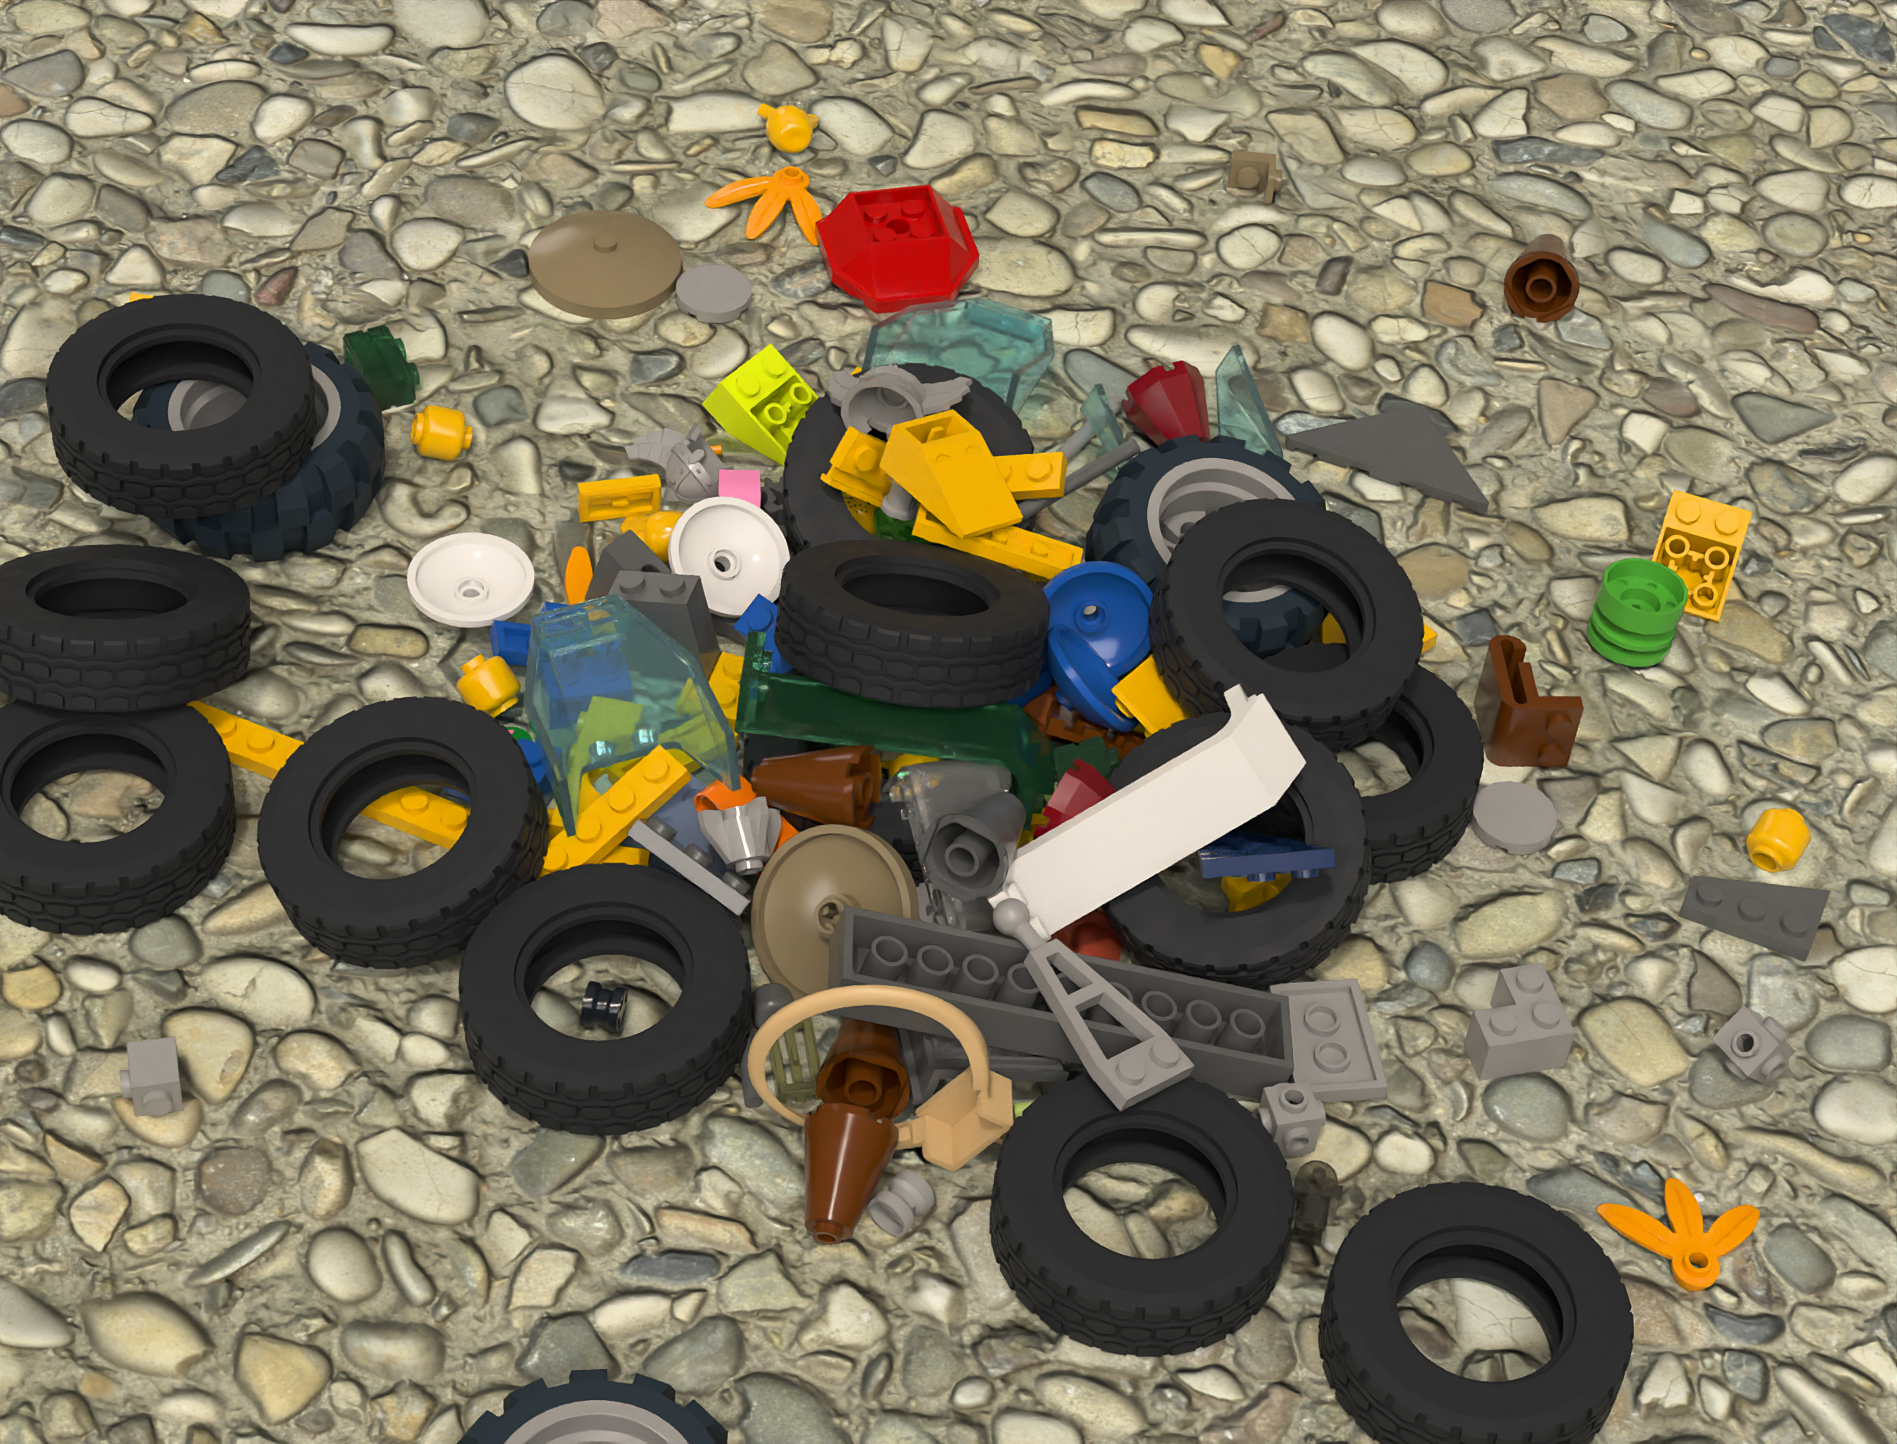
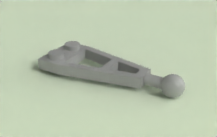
(1127, 1076)

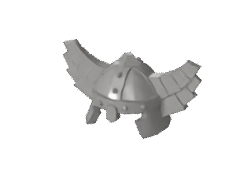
(890, 397)
(686, 459)

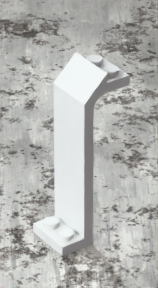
(1156, 818)

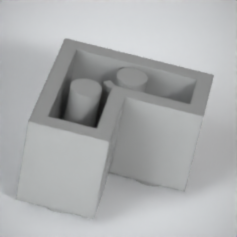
(1522, 1029)

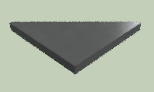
(1395, 449)

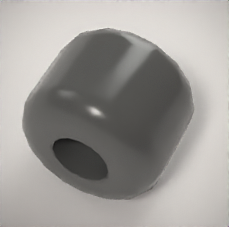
(768, 1000)

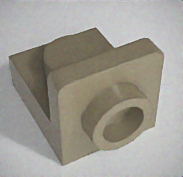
(1255, 172)

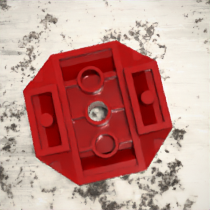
(897, 247)

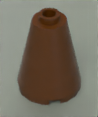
(1542, 280)
(823, 784)
(865, 1069)
(843, 1167)

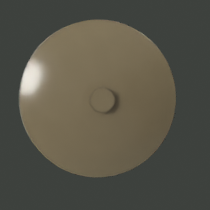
(604, 264)
(807, 890)

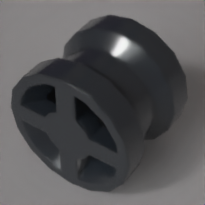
(604, 1006)

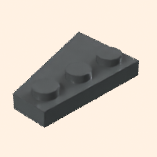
(1757, 912)

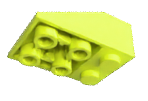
(762, 403)

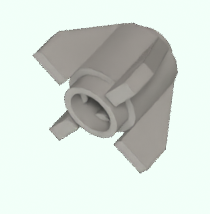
(743, 834)

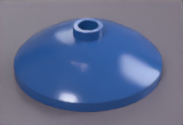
(1121, 615)
(1084, 680)

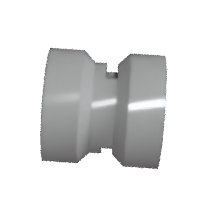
(896, 1207)

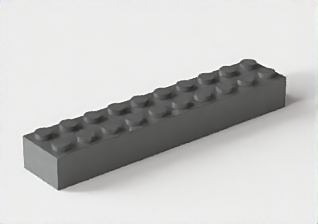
(1227, 1031)

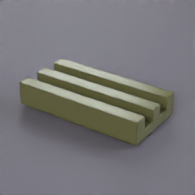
(798, 1088)

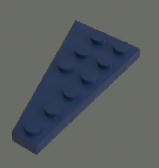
(1261, 856)

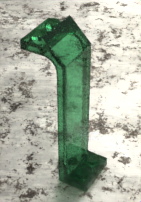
(815, 712)

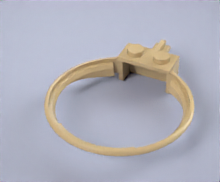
(954, 1121)

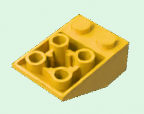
(950, 473)
(1702, 547)
(1148, 698)

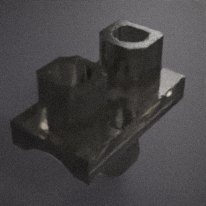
(1316, 1201)

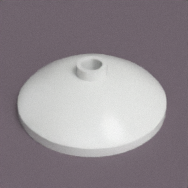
(741, 540)
(470, 580)

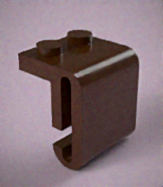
(1516, 721)

